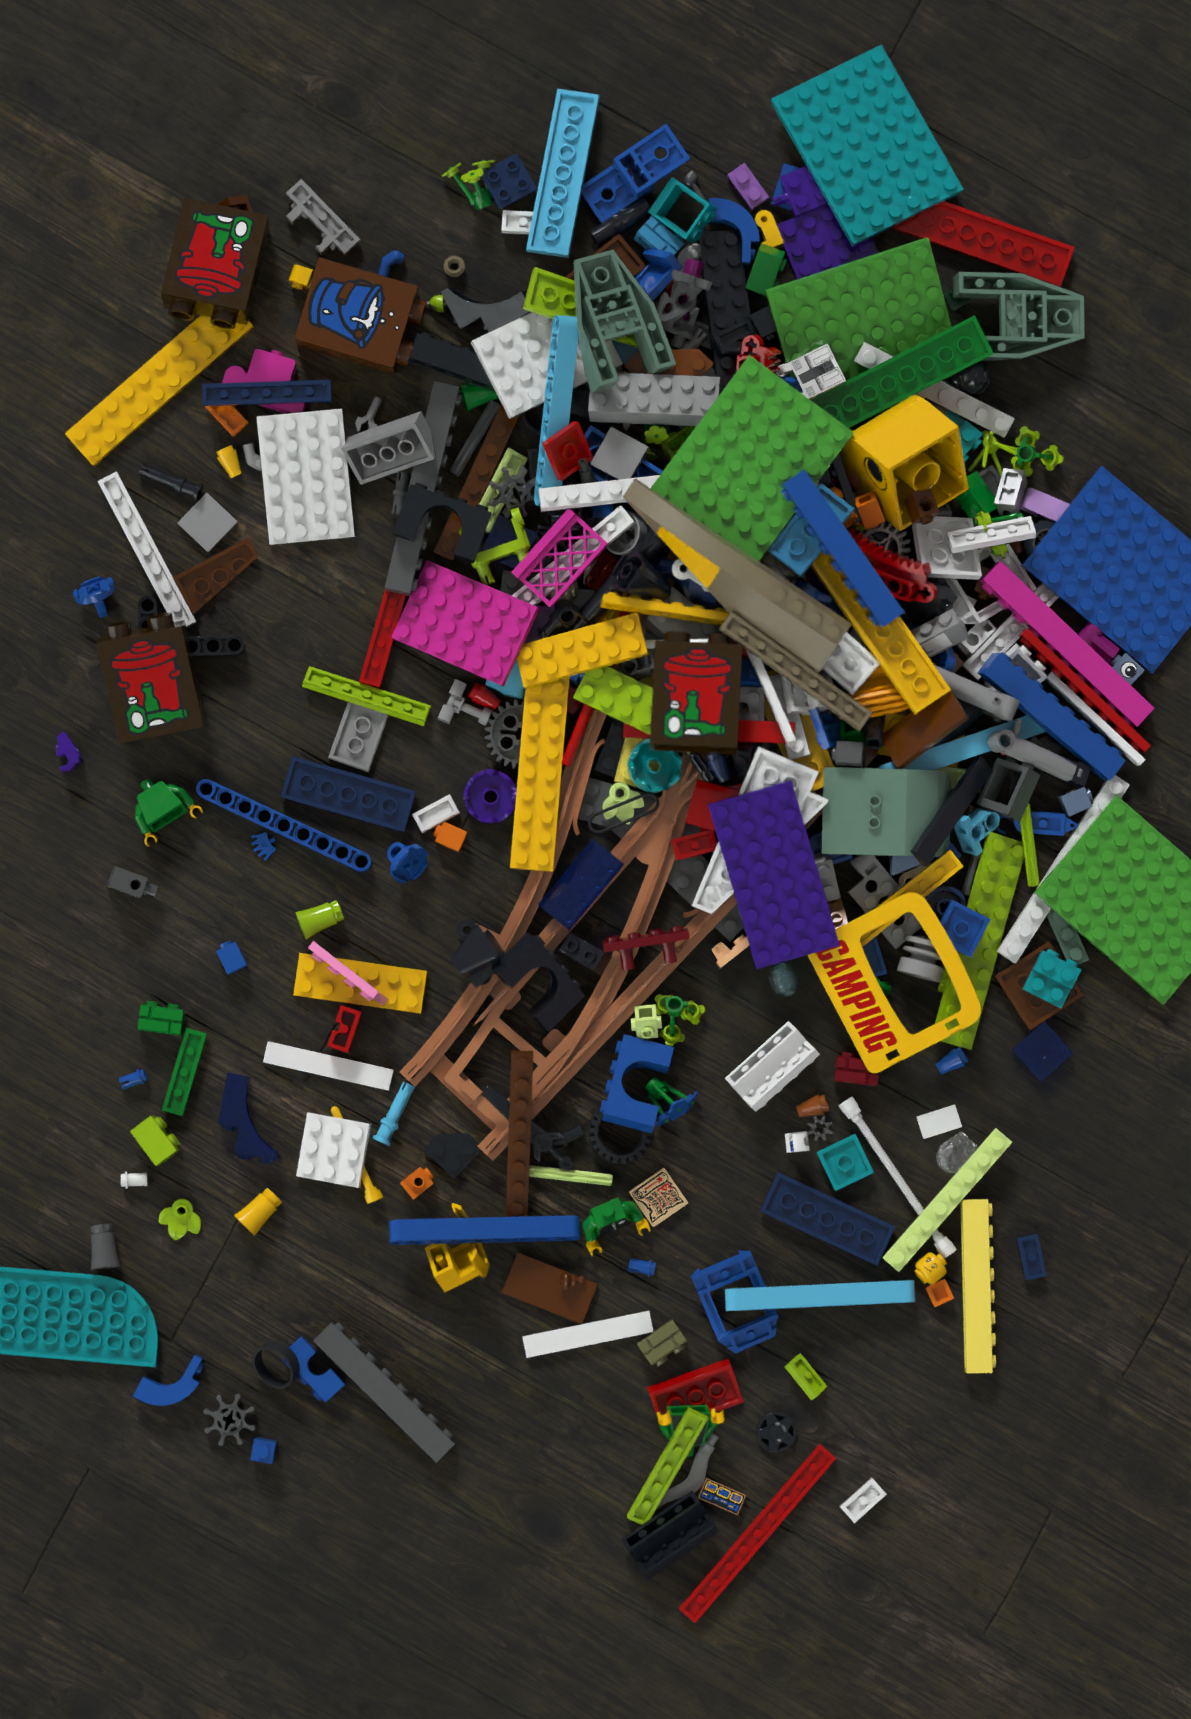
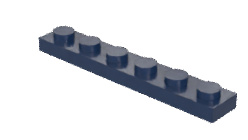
(266, 393)

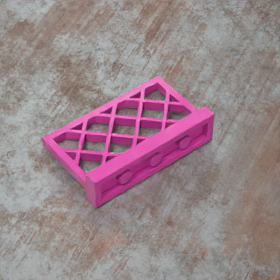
(546, 545)

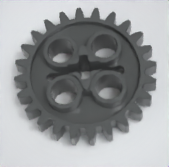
(512, 754)

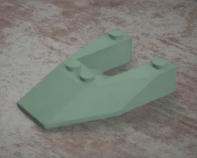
(612, 307)
(1031, 312)

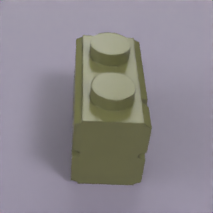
(662, 1342)

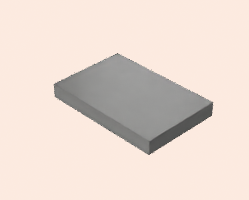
(358, 737)

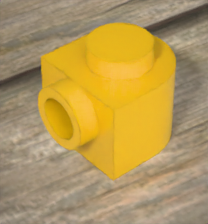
(301, 277)

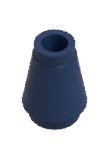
(719, 766)

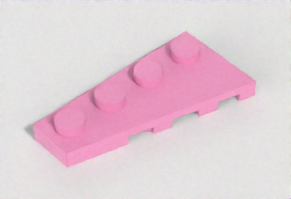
(351, 978)

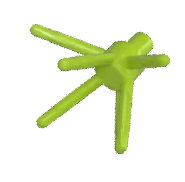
(991, 446)

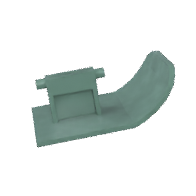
(880, 809)

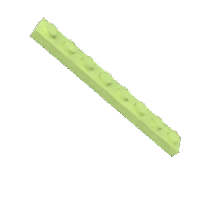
(947, 1199)

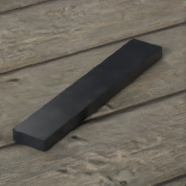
(951, 810)

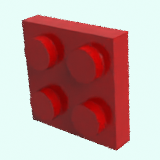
(566, 449)

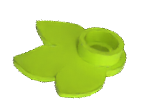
(178, 1222)

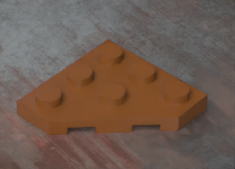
(688, 363)

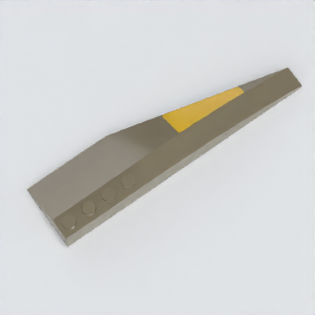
(742, 582)

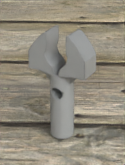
(370, 415)

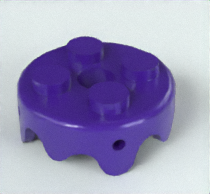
(490, 781)

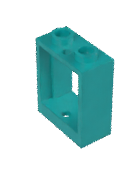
(666, 201)

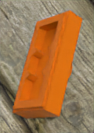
(229, 418)

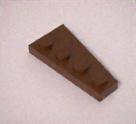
(213, 574)

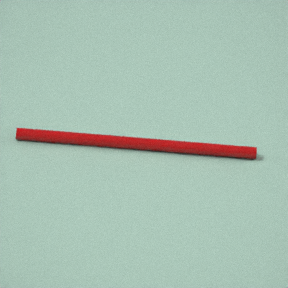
(581, 725)

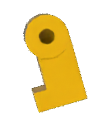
(769, 230)

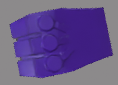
(67, 748)

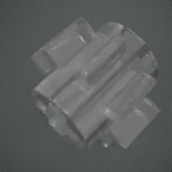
(821, 1122)

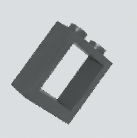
(1021, 794)

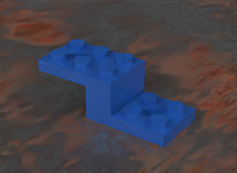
(634, 173)

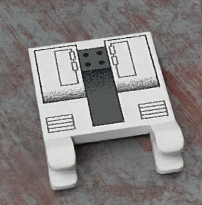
(815, 371)

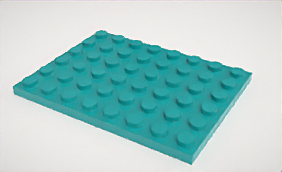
(866, 145)

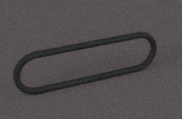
(626, 821)

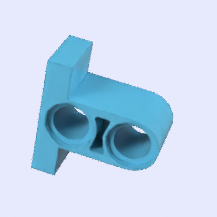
(974, 828)

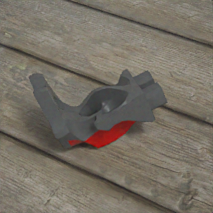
(673, 318)

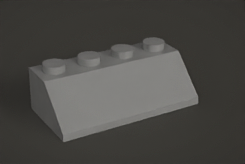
(389, 448)

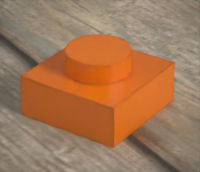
(939, 1292)

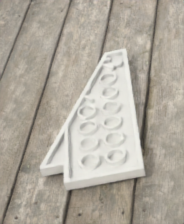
(764, 771)

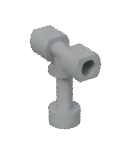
(457, 703)

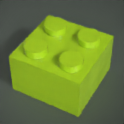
(156, 1140)

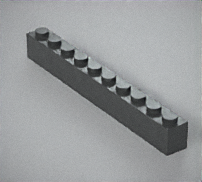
(406, 554)

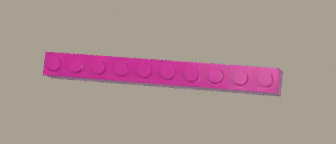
(1065, 643)

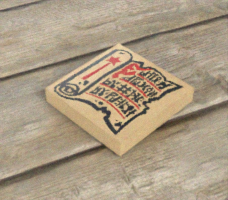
(658, 1197)

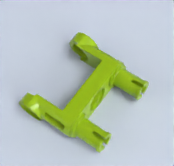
(518, 547)

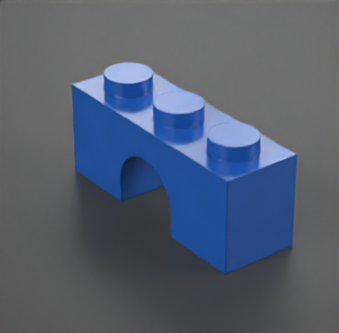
(324, 1384)

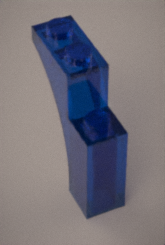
(235, 1113)

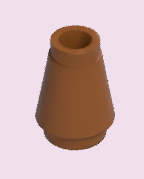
(814, 1106)

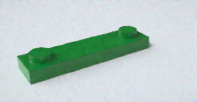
(184, 1071)

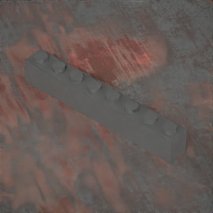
(384, 1391)

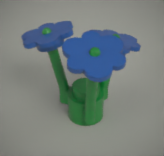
(658, 1090)

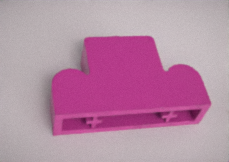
(267, 368)

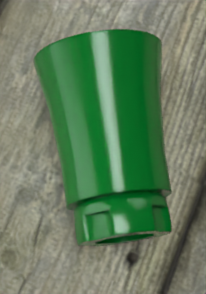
(475, 396)

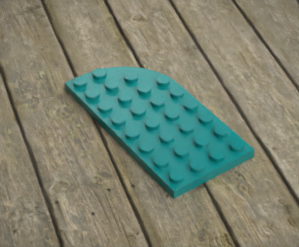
(75, 1318)

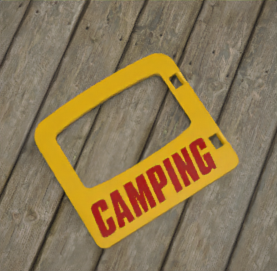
(862, 1002)

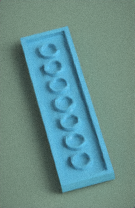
(563, 173)

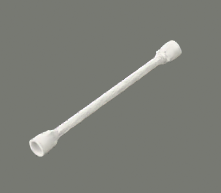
(852, 1110)

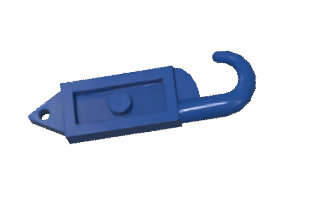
(1046, 823)

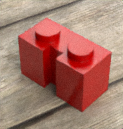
(349, 1022)

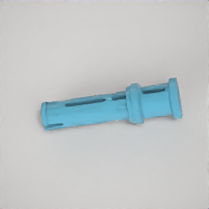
(389, 1123)

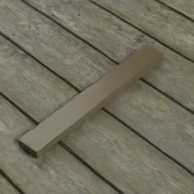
(795, 671)

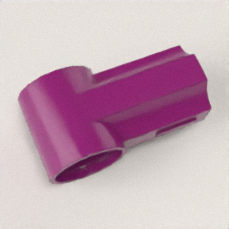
(1094, 638)

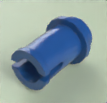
(134, 1078)
(641, 1266)

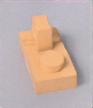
(724, 954)

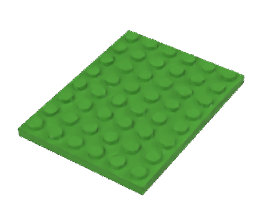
(878, 300)
(744, 452)
(1128, 897)

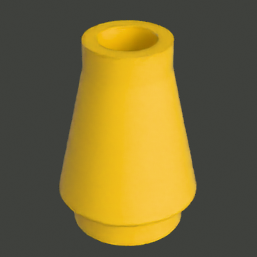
(229, 460)

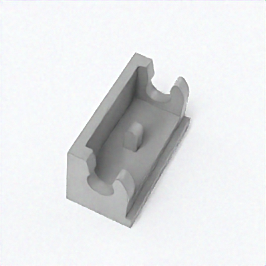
(1011, 491)

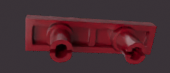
(656, 936)

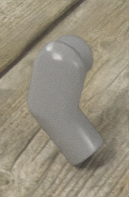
(252, 458)

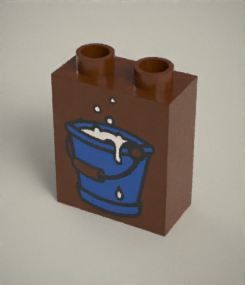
(359, 316)

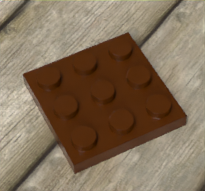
(1029, 1007)

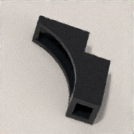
(469, 312)

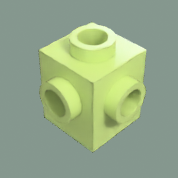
(646, 1022)

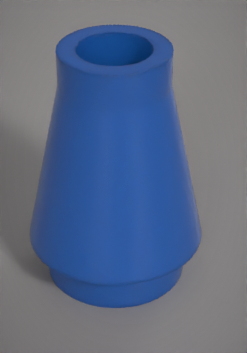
(953, 1060)

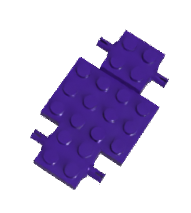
(814, 235)

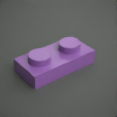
(747, 186)

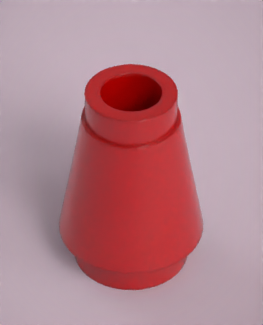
(483, 696)

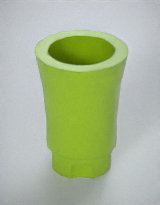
(319, 918)

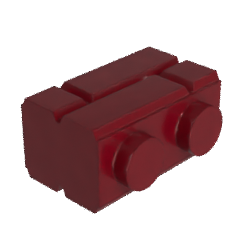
(853, 1071)

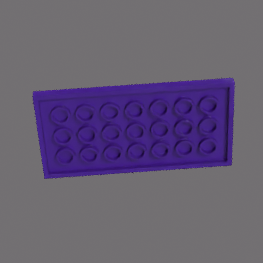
(774, 874)

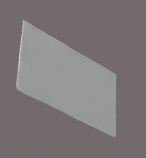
(939, 1121)

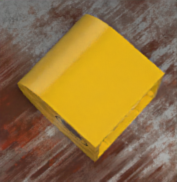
(906, 453)

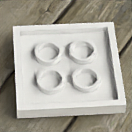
(933, 547)
(333, 1150)

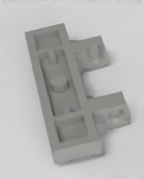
(333, 229)

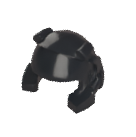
(973, 379)

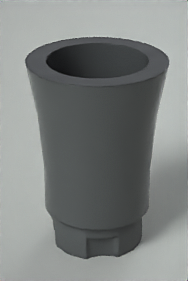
(103, 1248)

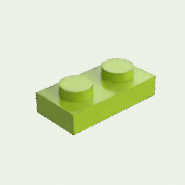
(805, 1376)

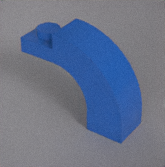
(739, 219)
(166, 1394)

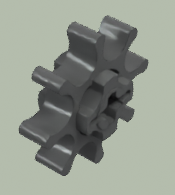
(506, 491)
(239, 1422)

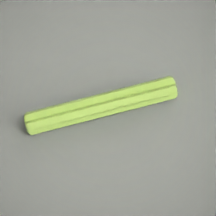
(571, 1175)

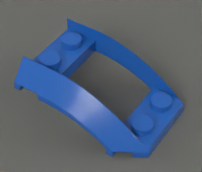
(721, 1275)

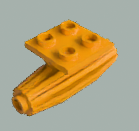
(879, 695)

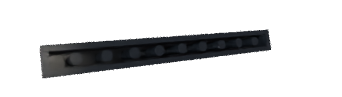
(466, 366)

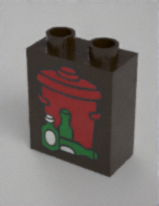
(215, 263)
(151, 678)
(696, 694)

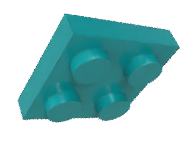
(845, 1162)

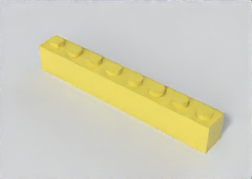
(976, 1286)

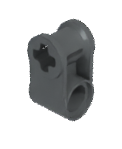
(643, 669)

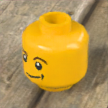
(930, 1268)

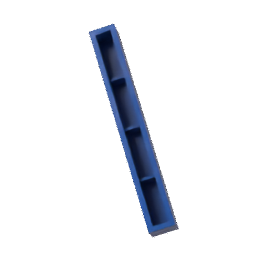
(841, 548)
(1051, 716)

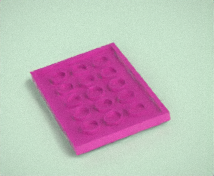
(465, 623)

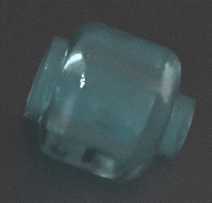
(783, 979)

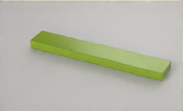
(366, 696)
(667, 1466)

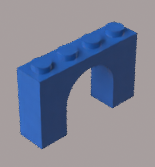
(619, 1106)

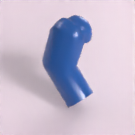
(389, 260)

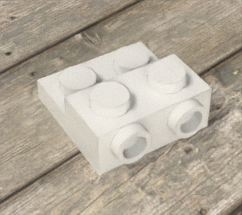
(1021, 657)

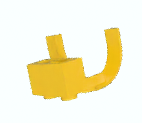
(457, 1264)

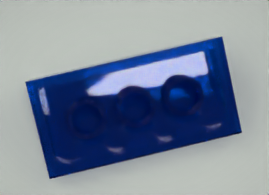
(581, 884)

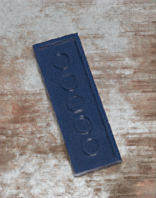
(348, 794)
(827, 1218)

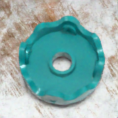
(668, 768)

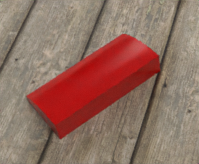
(703, 795)
(707, 1386)

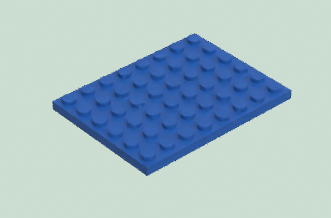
(1119, 568)

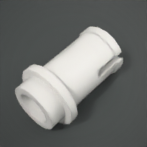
(133, 1179)

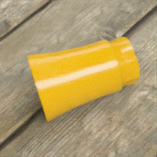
(258, 1211)

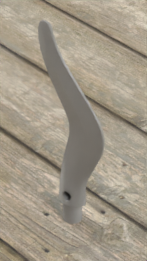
(696, 1475)

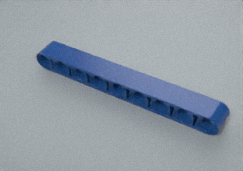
(273, 825)
(484, 1230)

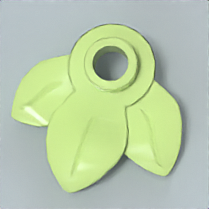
(625, 811)

